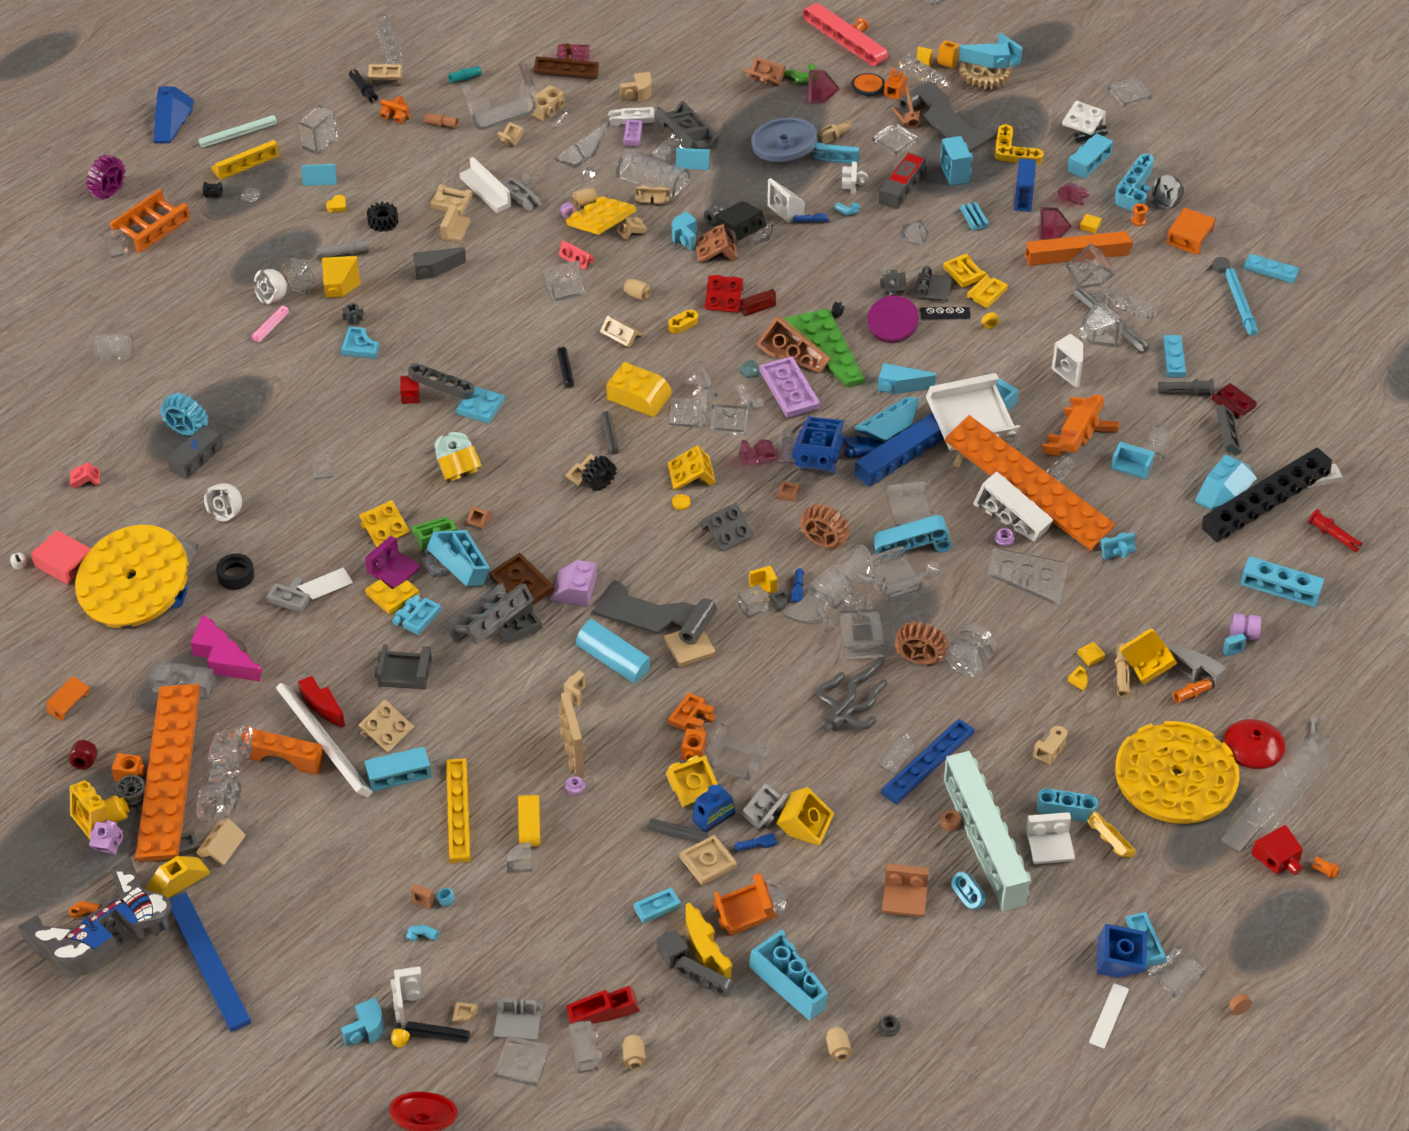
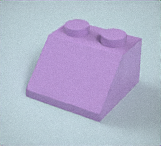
(575, 583)

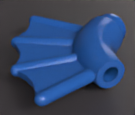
(860, 445)

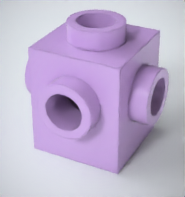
(106, 837)

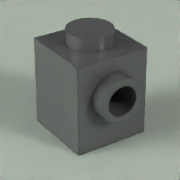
(672, 947)

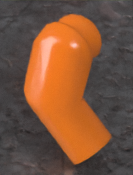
(83, 908)

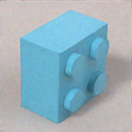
(956, 160)

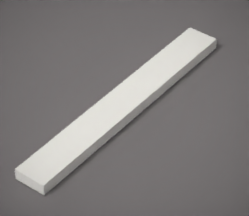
(323, 738)

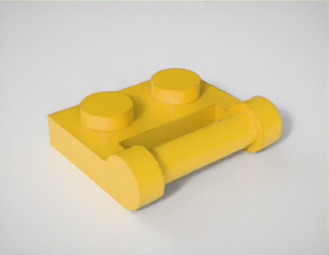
(961, 273)

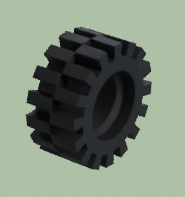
(376, 220)
(599, 473)

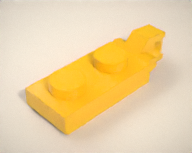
(1111, 835)

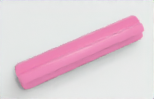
(270, 323)

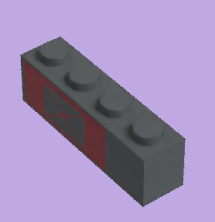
(902, 180)

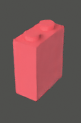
(60, 556)

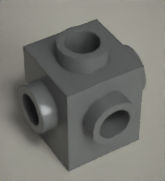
(899, 282)

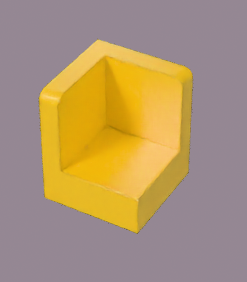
(764, 578)

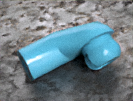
(854, 209)

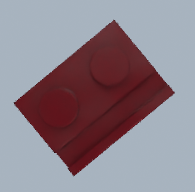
(1234, 400)

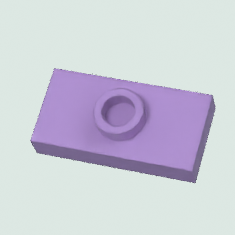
(633, 133)

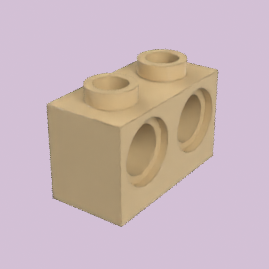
(548, 102)

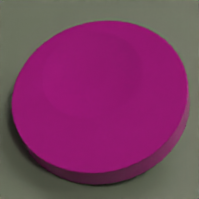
(893, 319)

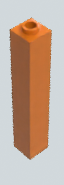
(1067, 248)

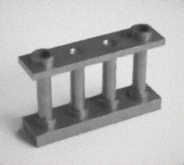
(489, 613)

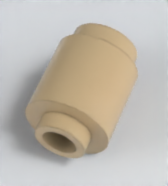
(584, 197)
(637, 289)
(838, 1044)
(633, 1052)

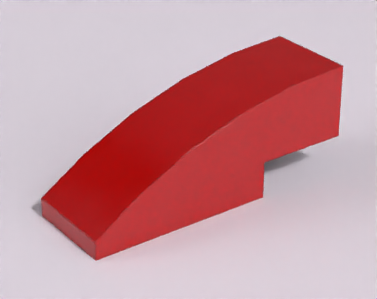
(321, 701)
(604, 1006)

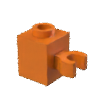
(895, 85)

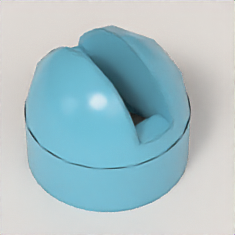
(445, 897)

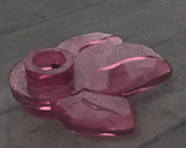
(1073, 193)

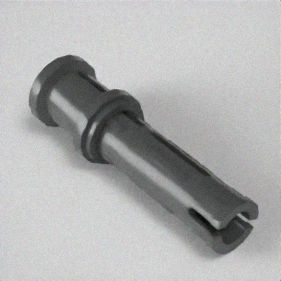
(1187, 387)

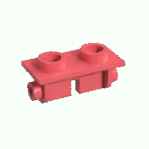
(573, 253)

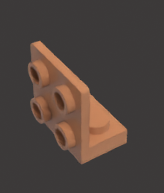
(715, 242)
(905, 890)

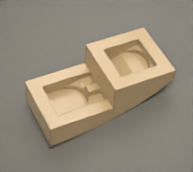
(576, 471)

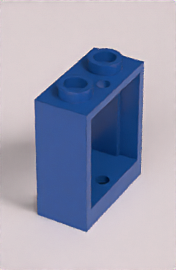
(1025, 185)

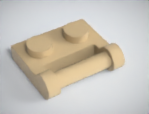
(442, 202)

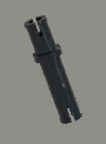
(365, 88)

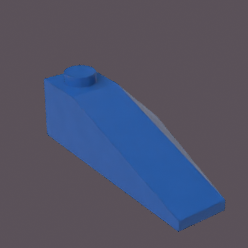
(171, 111)

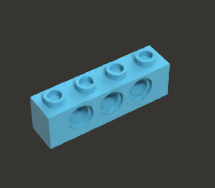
(1282, 581)

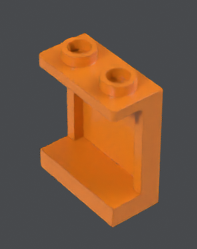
(1190, 230)
(745, 907)

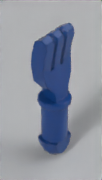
(808, 218)
(797, 591)
(763, 841)

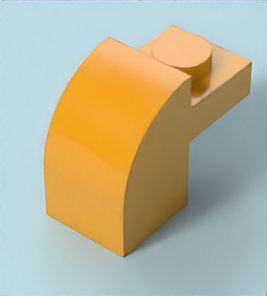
(948, 54)

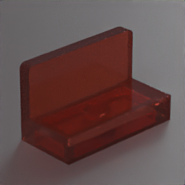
(758, 302)

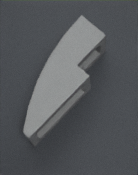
(1198, 665)

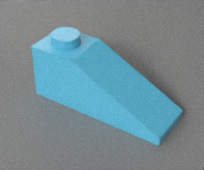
(986, 55)
(902, 379)

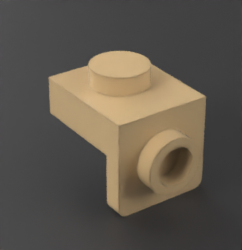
(511, 134)
(631, 225)
(574, 685)

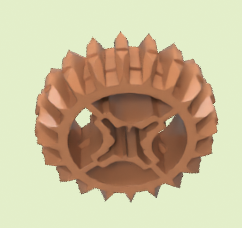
(824, 526)
(921, 643)

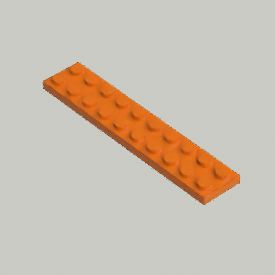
(1051, 496)
(168, 773)

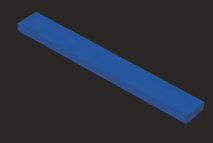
(209, 962)

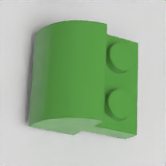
(425, 530)

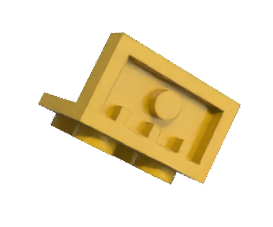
(690, 466)

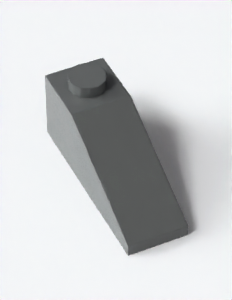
(433, 263)

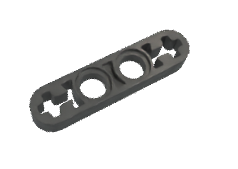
(417, 371)

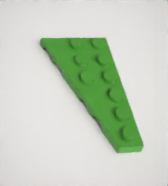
(825, 334)

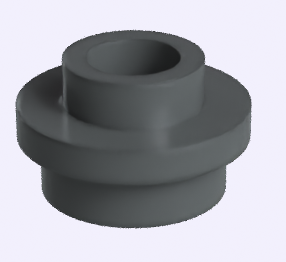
(889, 1020)

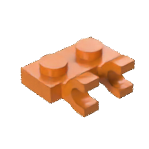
(687, 711)

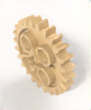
(984, 76)

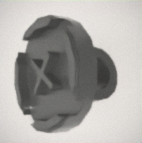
(1167, 191)

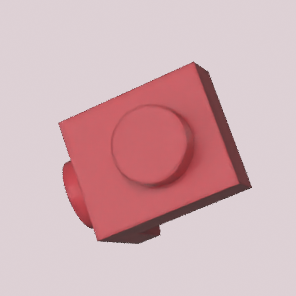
(84, 474)

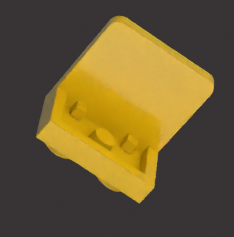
(1148, 655)

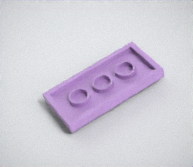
(789, 386)

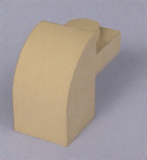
(639, 89)

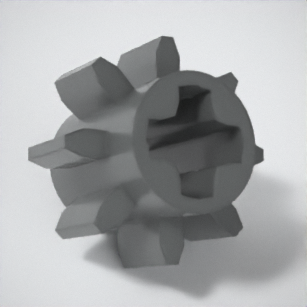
(352, 314)

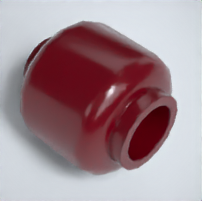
(82, 754)

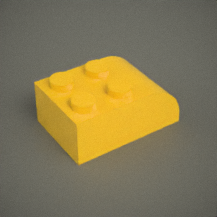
(638, 389)

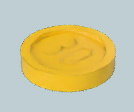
(681, 502)

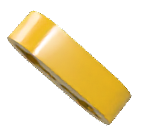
(683, 321)

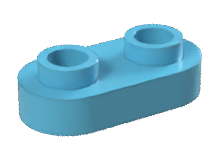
(969, 891)

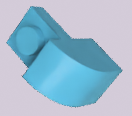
(684, 230)
(369, 1024)

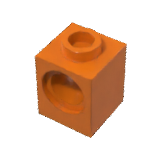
(693, 743)
(127, 765)

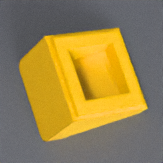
(925, 55)

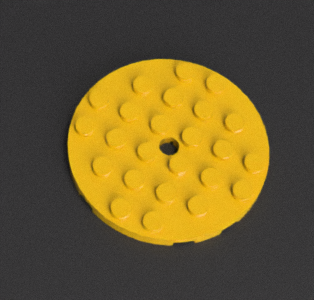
(104, 572)
(1195, 795)

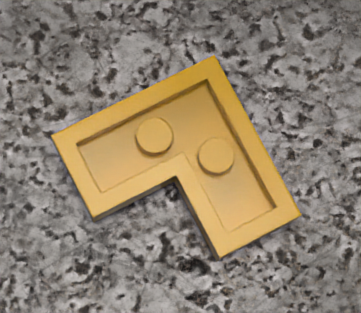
(391, 599)

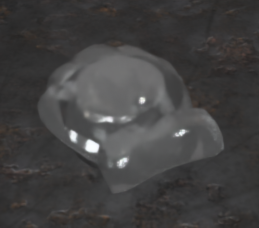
(250, 194)

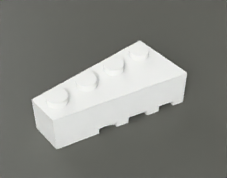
(1013, 507)

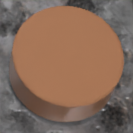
(951, 820)
(1240, 1004)

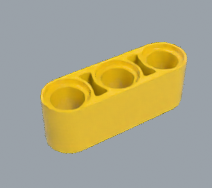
(529, 819)

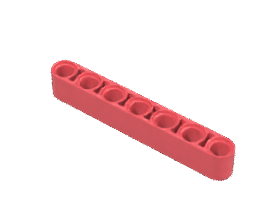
(845, 34)

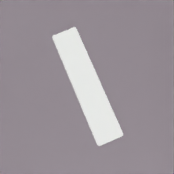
(1108, 1015)

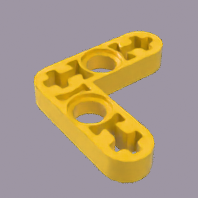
(1008, 153)

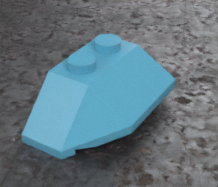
(890, 420)
(1225, 482)

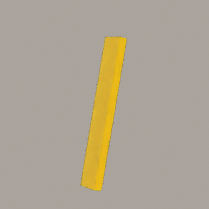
(458, 810)

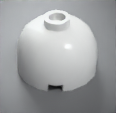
(270, 286)
(223, 501)

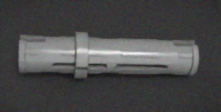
(343, 249)

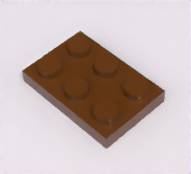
(518, 571)

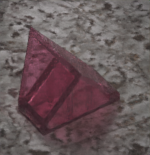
(820, 86)
(1052, 223)

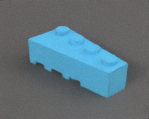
(788, 975)

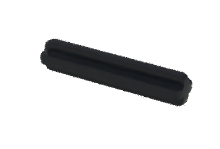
(565, 367)
(437, 1032)

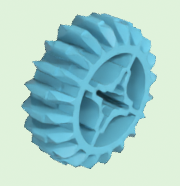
(183, 414)

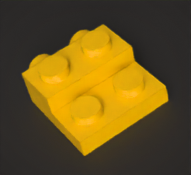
(690, 779)
(86, 806)

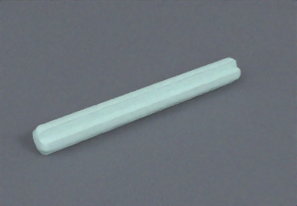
(237, 131)

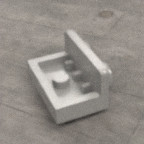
(762, 806)

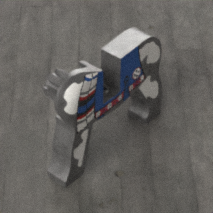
(99, 934)

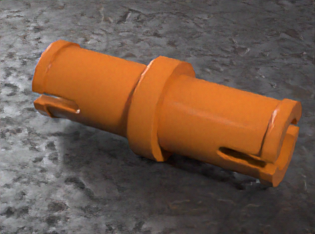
(1192, 690)

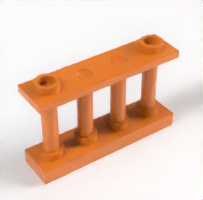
(158, 229)

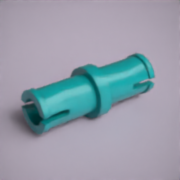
(464, 74)

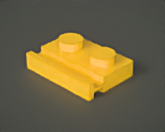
(987, 291)

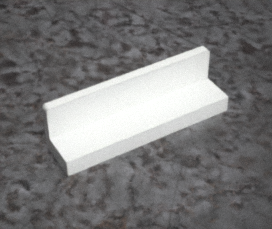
(486, 186)

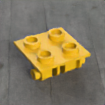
(383, 522)

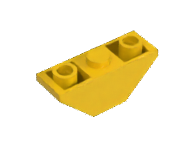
(177, 875)

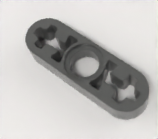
(704, 976)

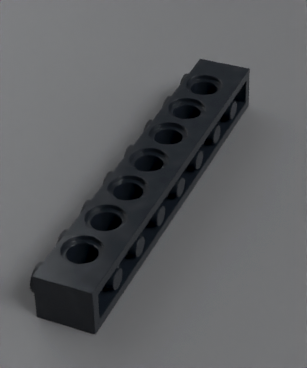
(1266, 494)

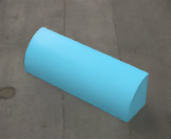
(613, 651)

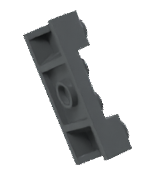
(689, 127)

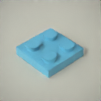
(481, 406)

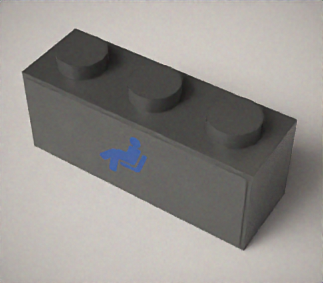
(195, 452)

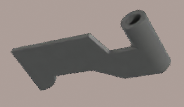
(942, 115)
(655, 618)

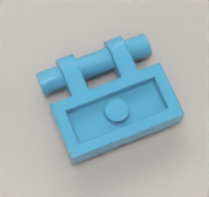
(421, 614)

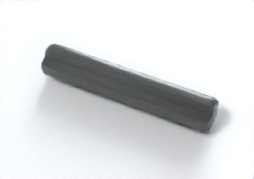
(610, 432)
(677, 830)

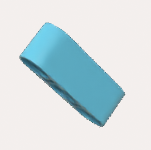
(1057, 801)

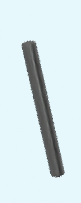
(1126, 332)

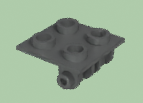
(932, 286)

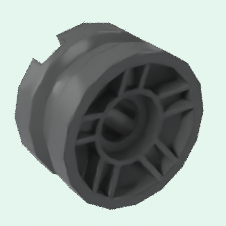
(131, 789)

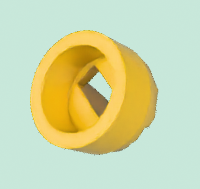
(399, 1037)

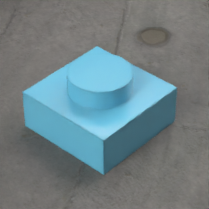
(1234, 644)

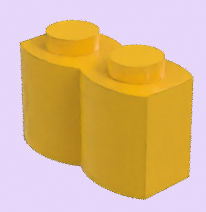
(459, 462)

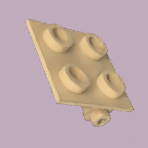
(385, 726)

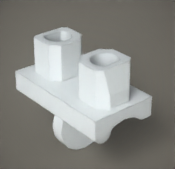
(851, 177)

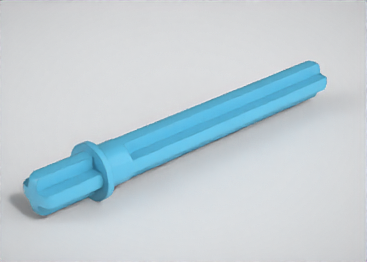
(1249, 321)

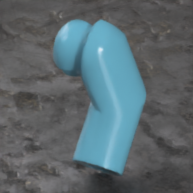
(414, 931)

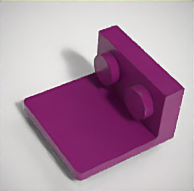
(389, 564)

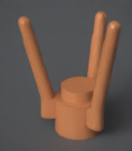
(911, 119)

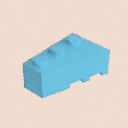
(460, 556)

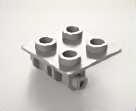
(518, 1018)

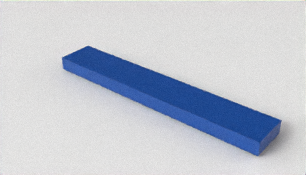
(927, 761)

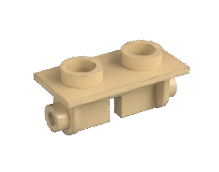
(660, 194)

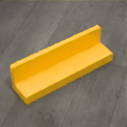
(246, 160)

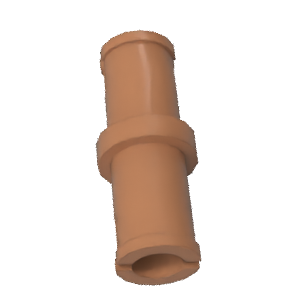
(441, 120)

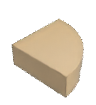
(463, 1013)

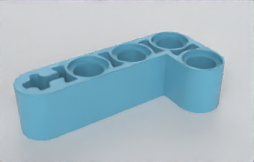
(1128, 190)
(914, 535)

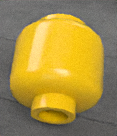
(116, 809)

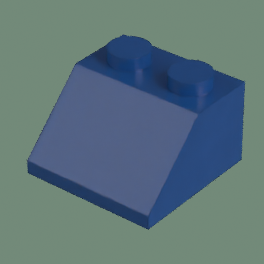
(1121, 951)

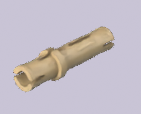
(1122, 665)

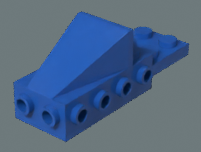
(819, 444)

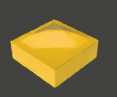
(1091, 654)

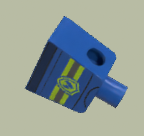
(713, 808)

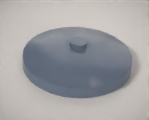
(784, 139)

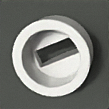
(18, 565)

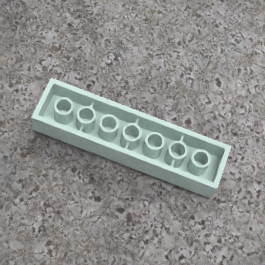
(987, 831)

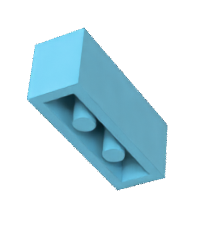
(1090, 156)
(398, 769)

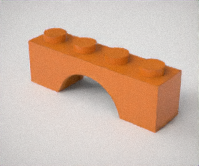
(302, 754)

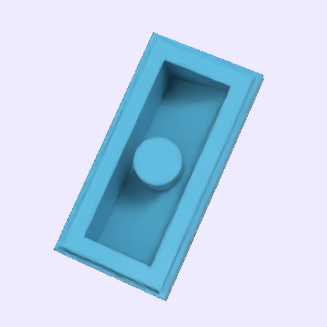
(693, 158)
(319, 174)

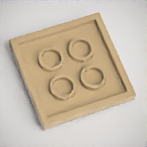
(571, 734)

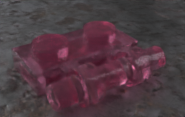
(579, 52)

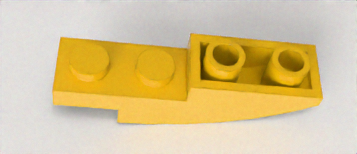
(702, 942)

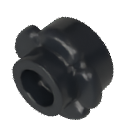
(837, 309)

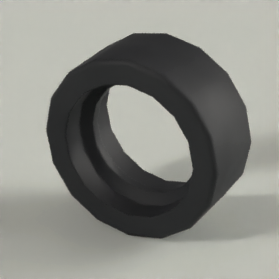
(231, 561)

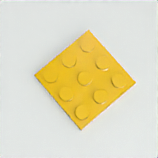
(600, 215)

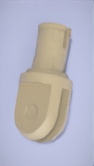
(833, 132)

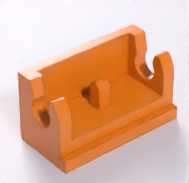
(66, 697)

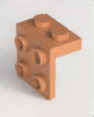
(765, 71)

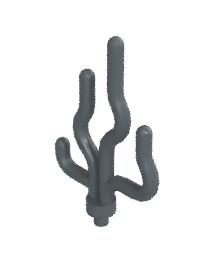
(842, 712)

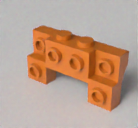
(1078, 427)

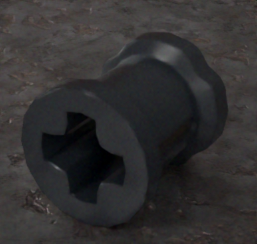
(218, 189)

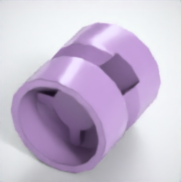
(1249, 626)

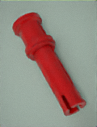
(1328, 526)

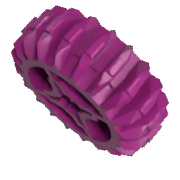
(105, 176)

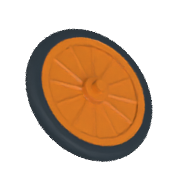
(868, 84)

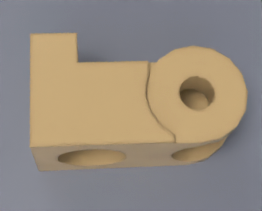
(1052, 746)

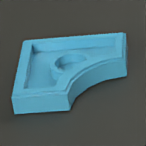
(359, 344)

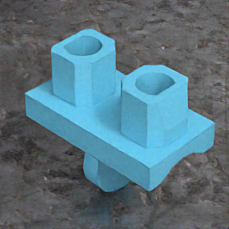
(1118, 545)

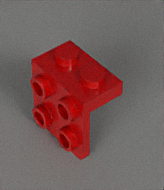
(724, 293)

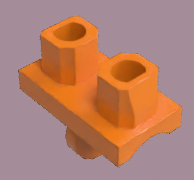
(396, 107)

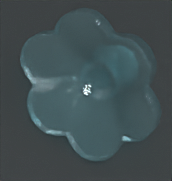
(750, 369)

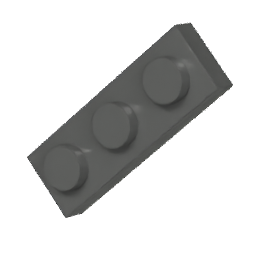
(1229, 430)

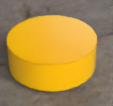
(990, 320)

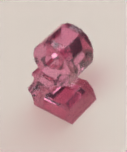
(762, 451)

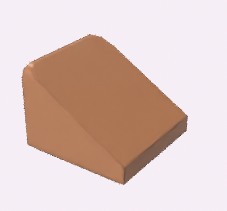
(478, 517)

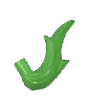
(800, 78)

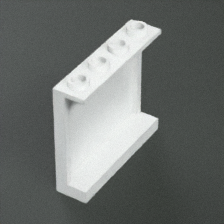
(972, 397)

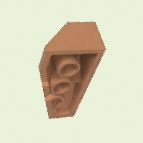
(785, 340)

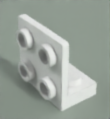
(1084, 117)
(1050, 838)
(406, 986)

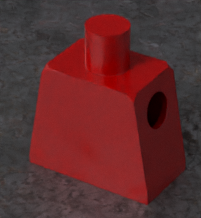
(1279, 851)

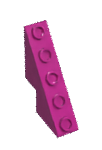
(222, 653)

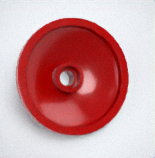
(1255, 743)
(422, 1111)

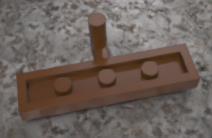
(566, 67)

